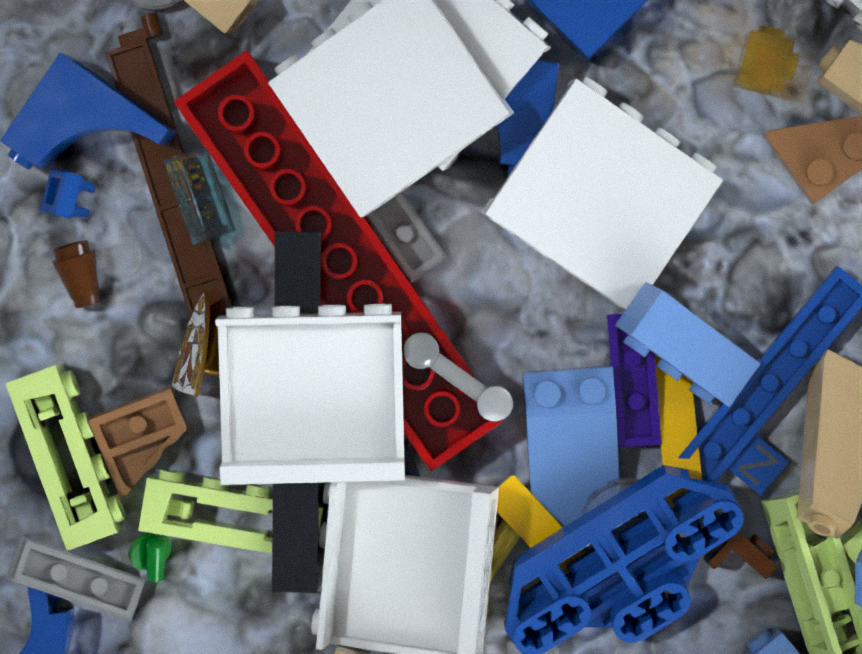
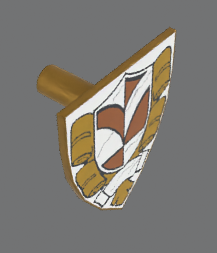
(198, 351)

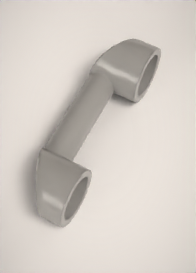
(493, 402)

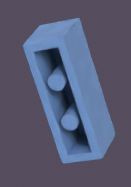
(686, 346)

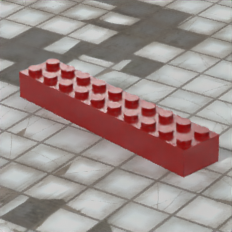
(294, 191)

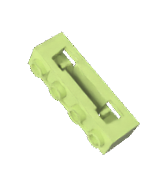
(77, 432)
(160, 503)
(816, 579)

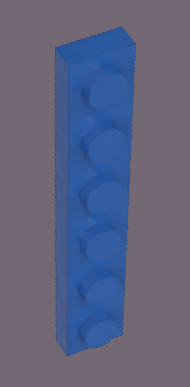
(778, 374)

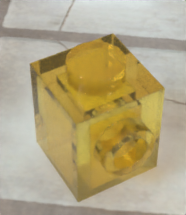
(765, 61)

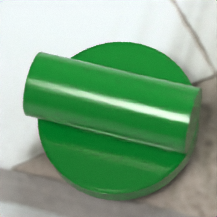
(149, 554)

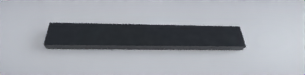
(296, 504)

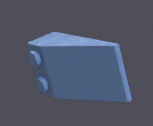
(570, 436)

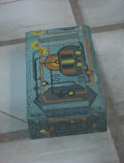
(199, 195)

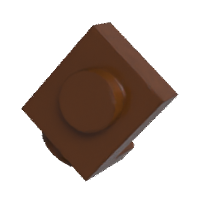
(752, 551)

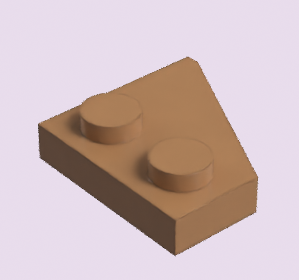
(819, 153)
(137, 435)

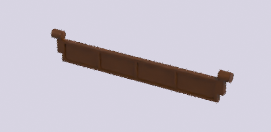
(139, 79)

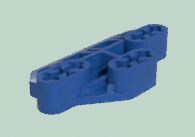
(624, 573)

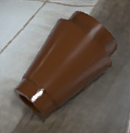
(78, 272)

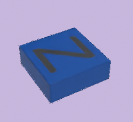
(758, 465)

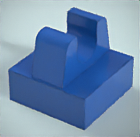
(62, 193)

